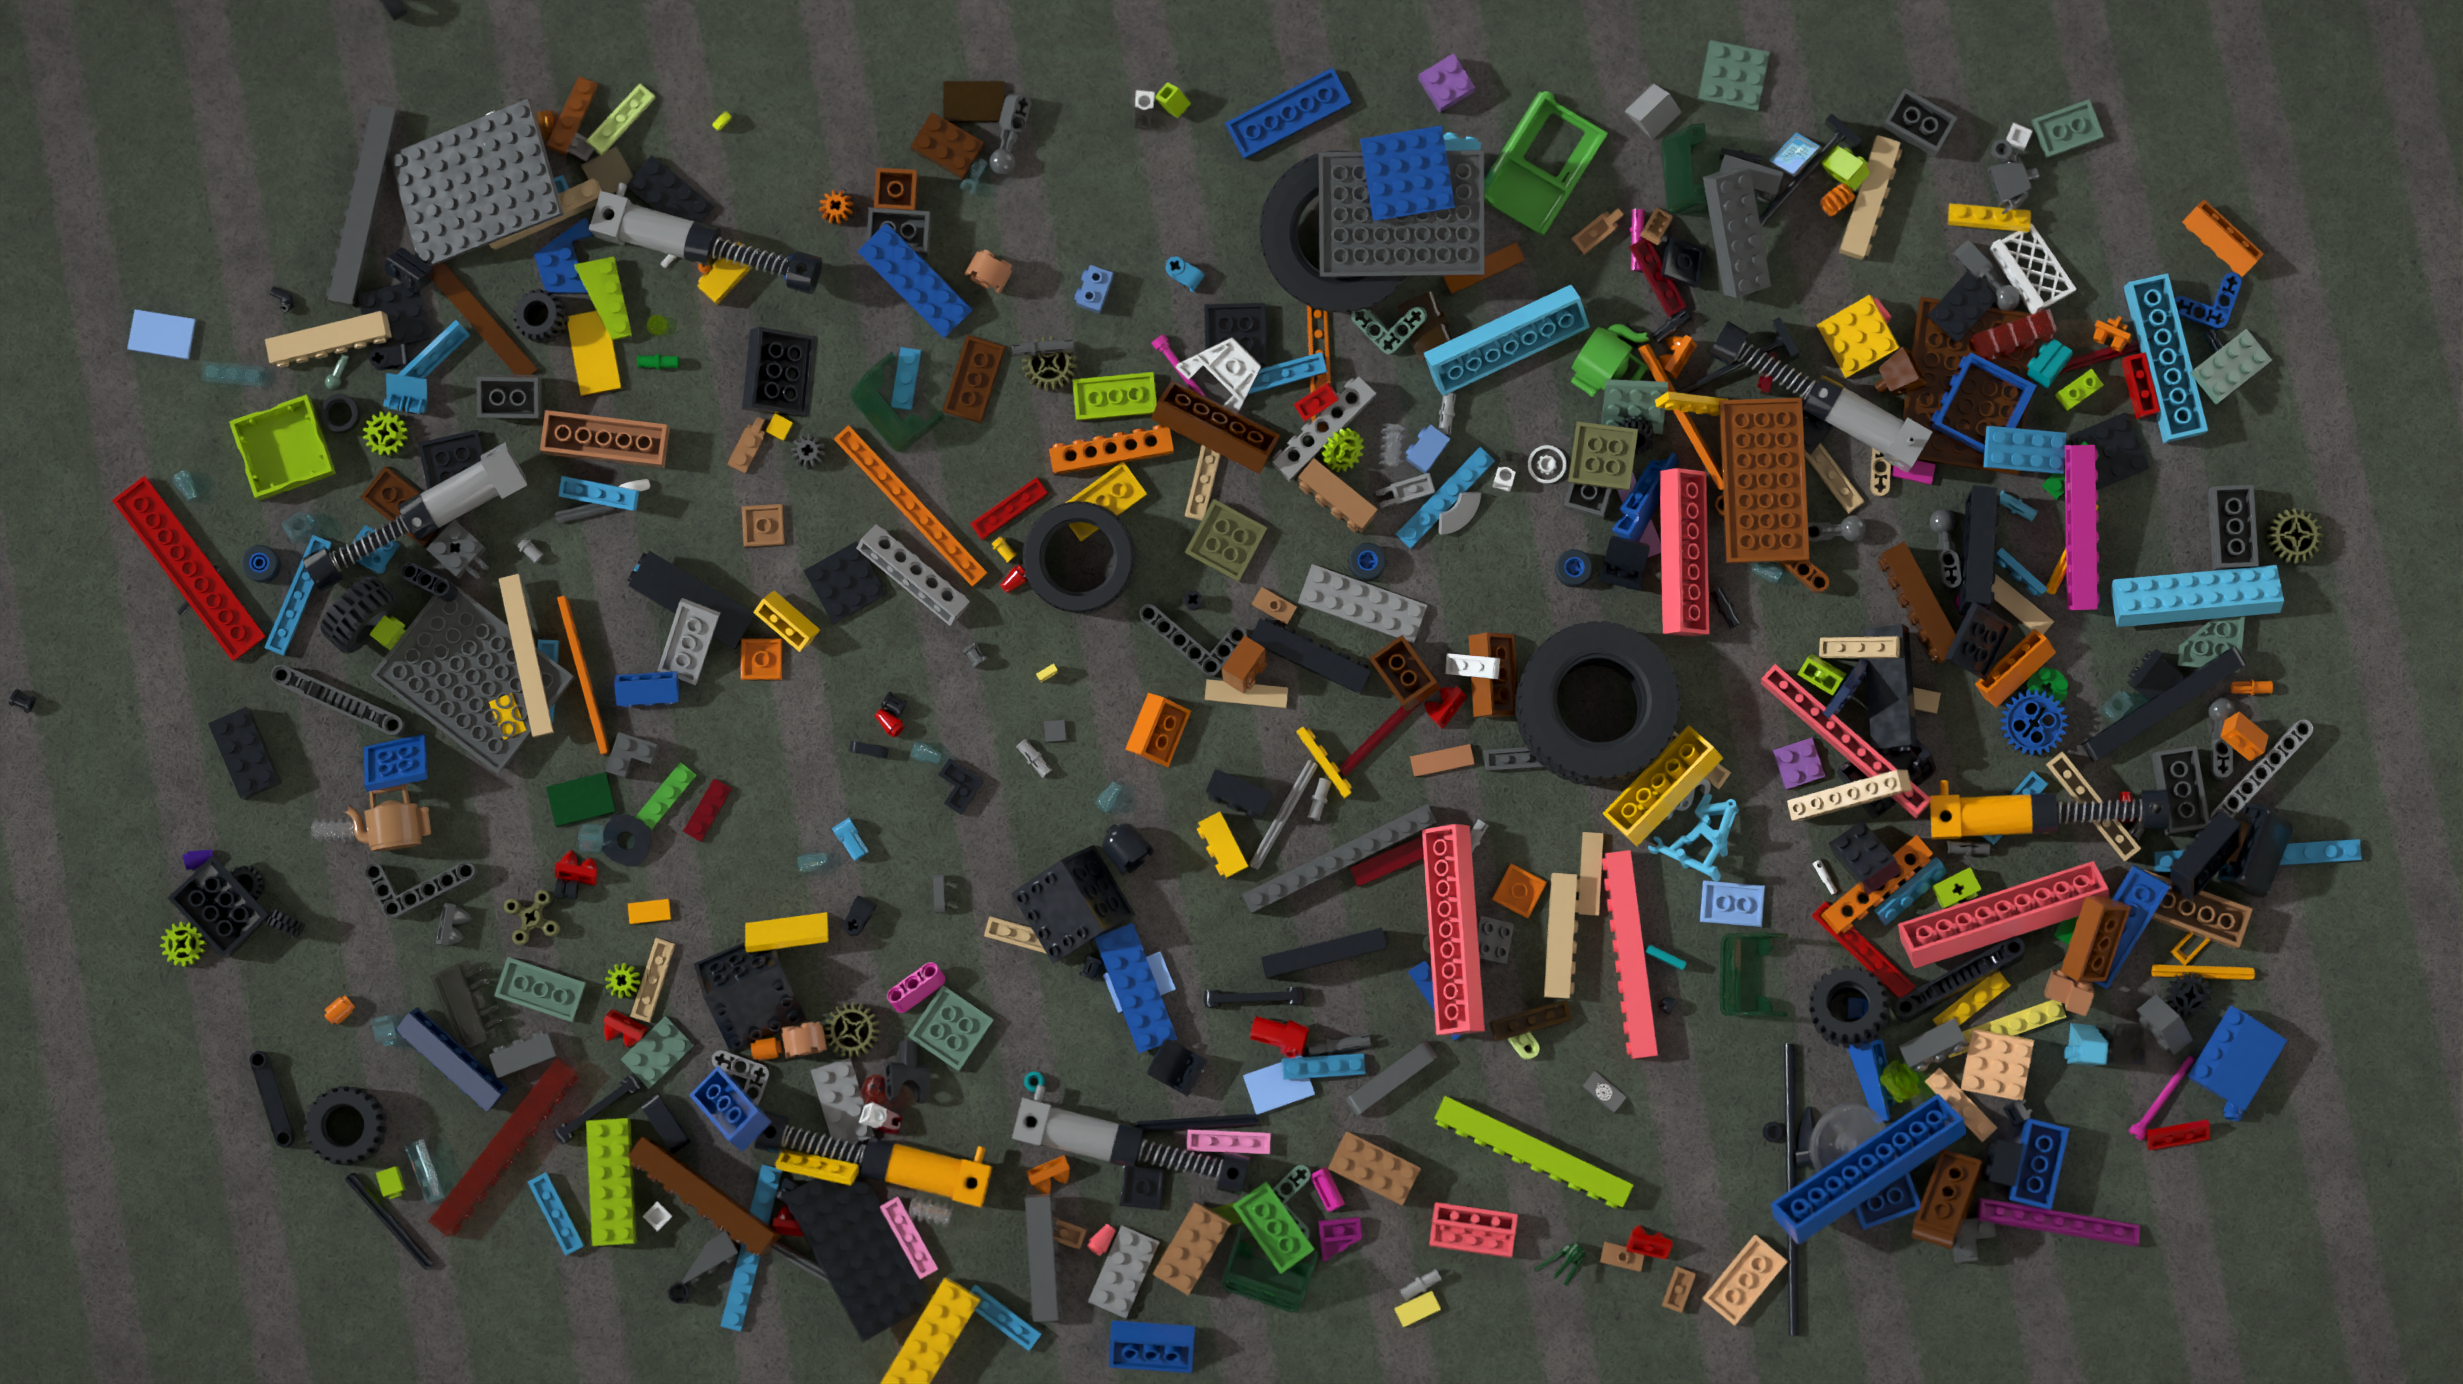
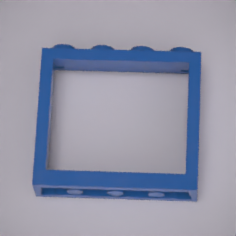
(2027, 387)

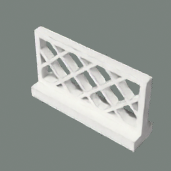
(2017, 274)

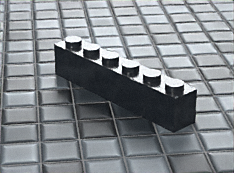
(1311, 656)

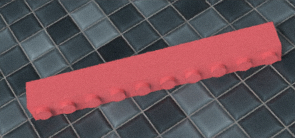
(1838, 735)
(1630, 954)

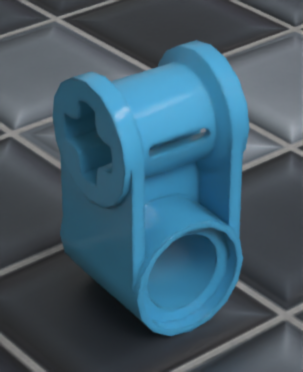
(1186, 275)

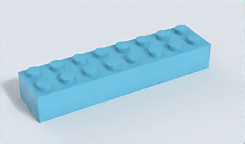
(2157, 318)
(1506, 340)
(2197, 596)

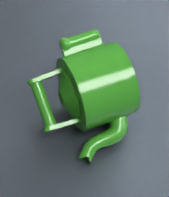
(1606, 358)

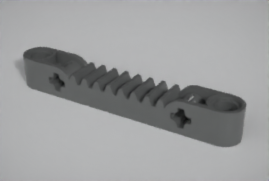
(337, 700)

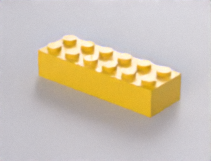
(1662, 785)
(933, 1335)

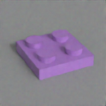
(1799, 763)

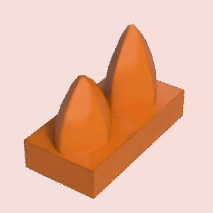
(1682, 349)
(1040, 1175)

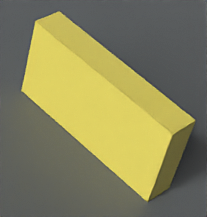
(1417, 1308)

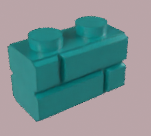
(2049, 363)

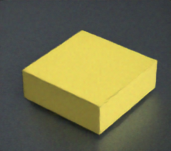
(1047, 673)

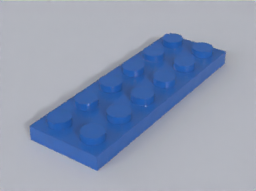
(1288, 113)
(914, 280)
(2144, 895)
(1135, 988)

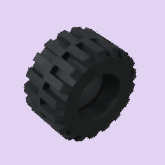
(551, 327)

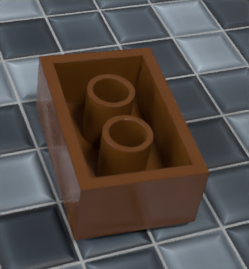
(947, 146)
(1404, 673)

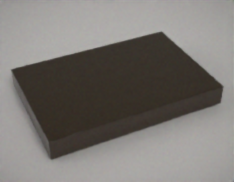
(973, 101)

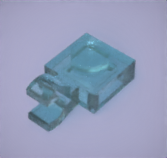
(977, 172)

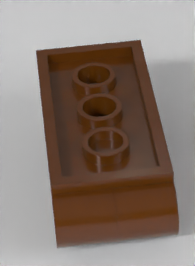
(1940, 1216)

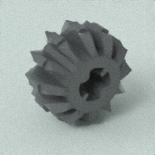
(801, 456)

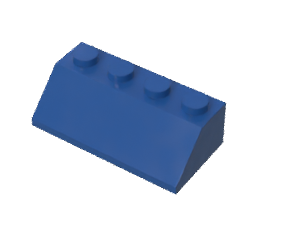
(1151, 1346)

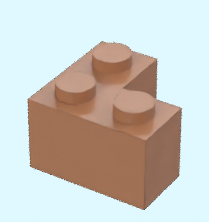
(2074, 994)

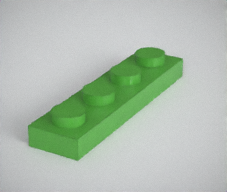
(666, 795)

